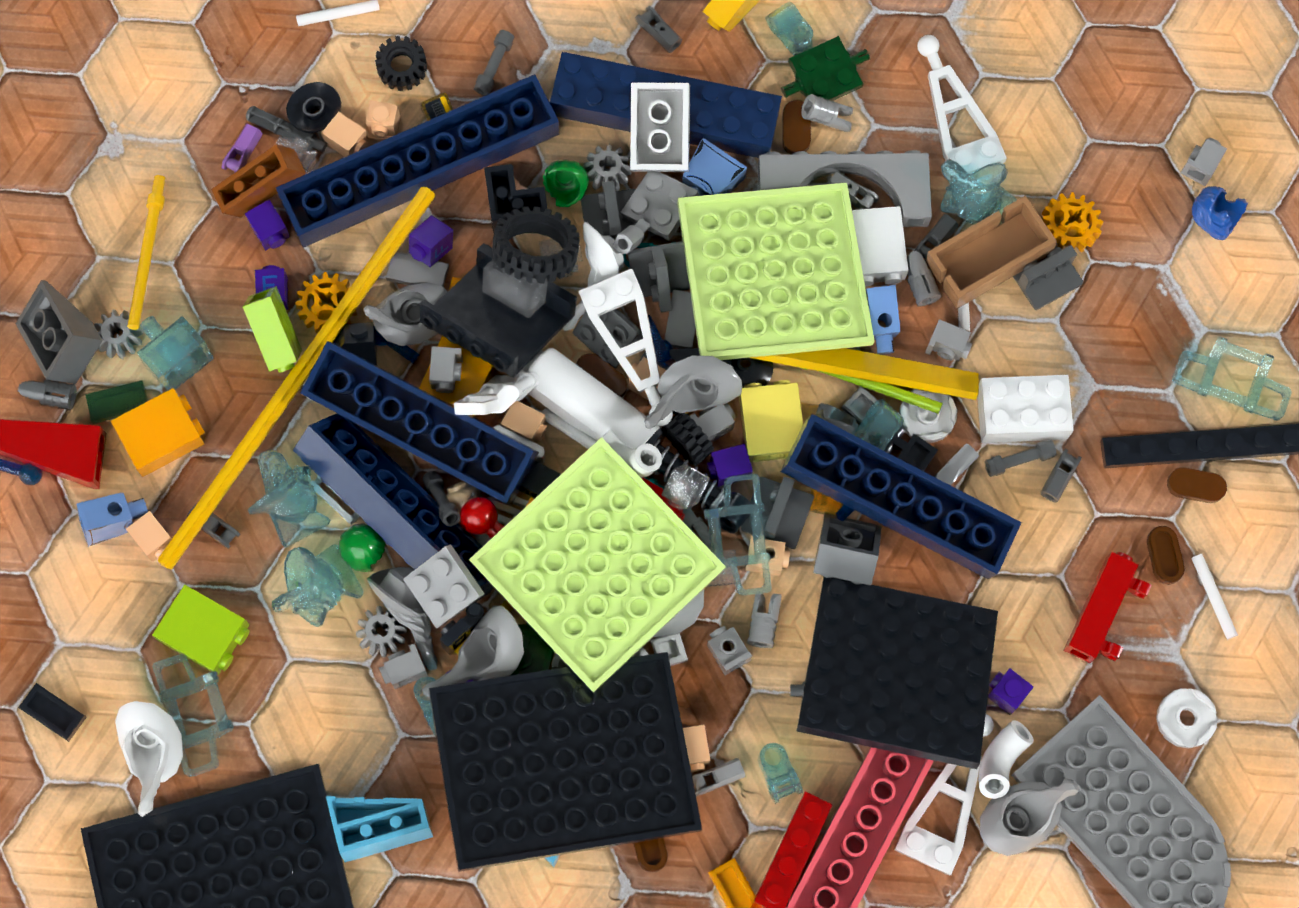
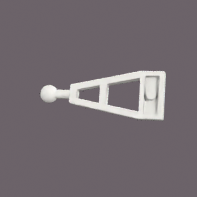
(971, 155)
(614, 294)
(931, 848)

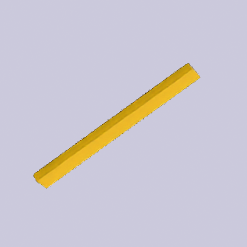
(885, 370)

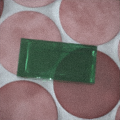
(115, 401)

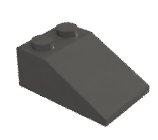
(58, 334)

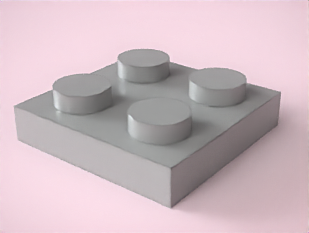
(657, 203)
(443, 586)

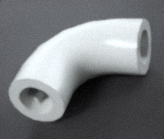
(642, 460)
(1000, 757)

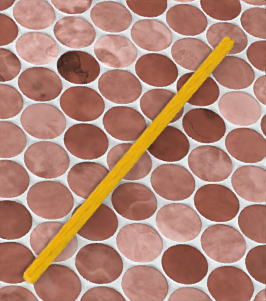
(295, 379)

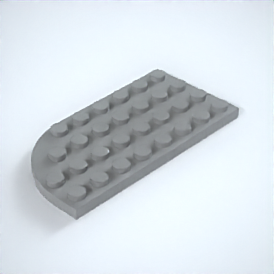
(1132, 814)

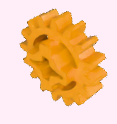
(1067, 211)
(318, 292)

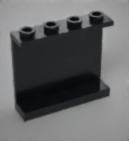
(492, 328)

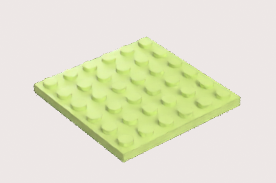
(775, 272)
(597, 564)

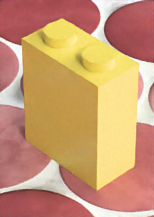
(770, 419)

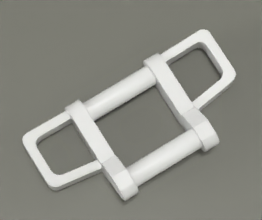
(497, 394)

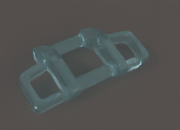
(1248, 403)
(755, 511)
(168, 697)

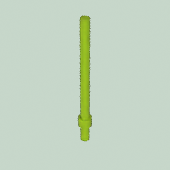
(893, 391)

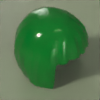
(566, 182)
(361, 547)

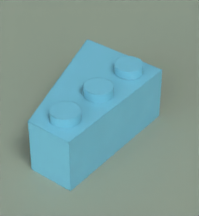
(377, 825)

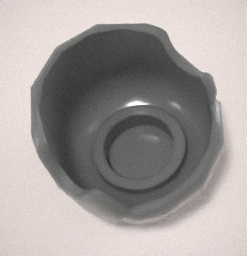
(837, 417)

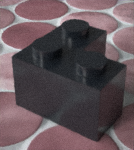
(504, 196)

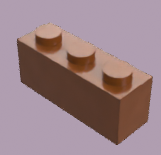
(257, 180)

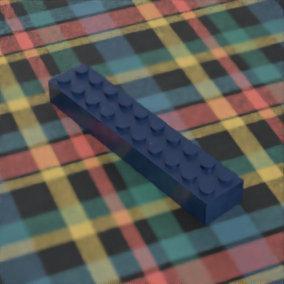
(417, 158)

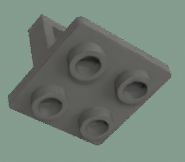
(604, 209)
(660, 271)
(1049, 278)
(618, 325)
(784, 511)

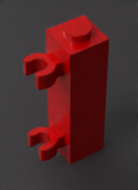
(1102, 606)

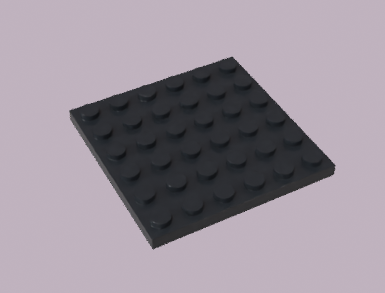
(899, 672)

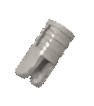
(826, 112)
(921, 280)
(764, 624)

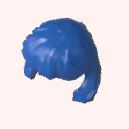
(1217, 214)

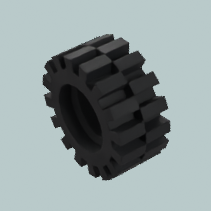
(396, 49)
(688, 438)

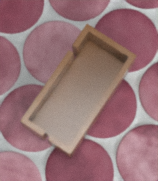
(990, 252)

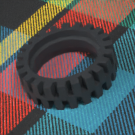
(535, 266)

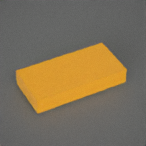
(732, 885)

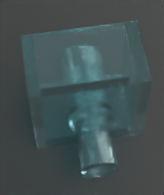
(173, 352)

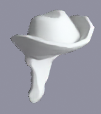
(603, 260)
(149, 746)

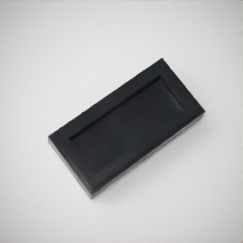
(52, 712)

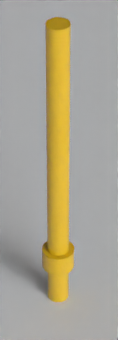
(155, 204)

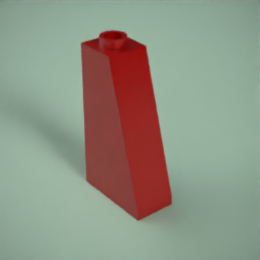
(56, 448)

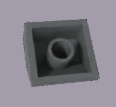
(848, 550)

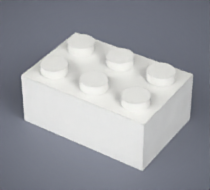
(660, 127)
(1024, 408)

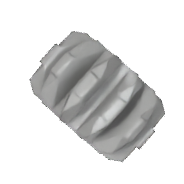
(614, 159)
(120, 344)
(379, 642)

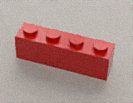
(792, 852)

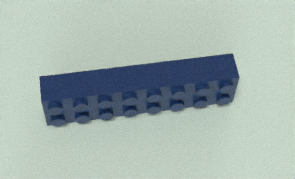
(723, 114)
(419, 423)
(383, 494)
(901, 497)

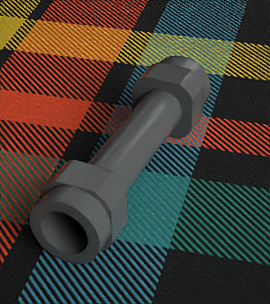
(502, 43)
(1043, 450)
(447, 511)

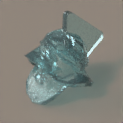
(975, 194)
(290, 501)
(316, 583)

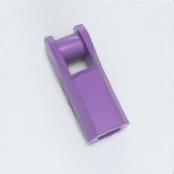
(243, 146)

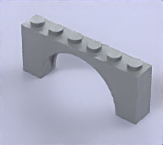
(900, 175)

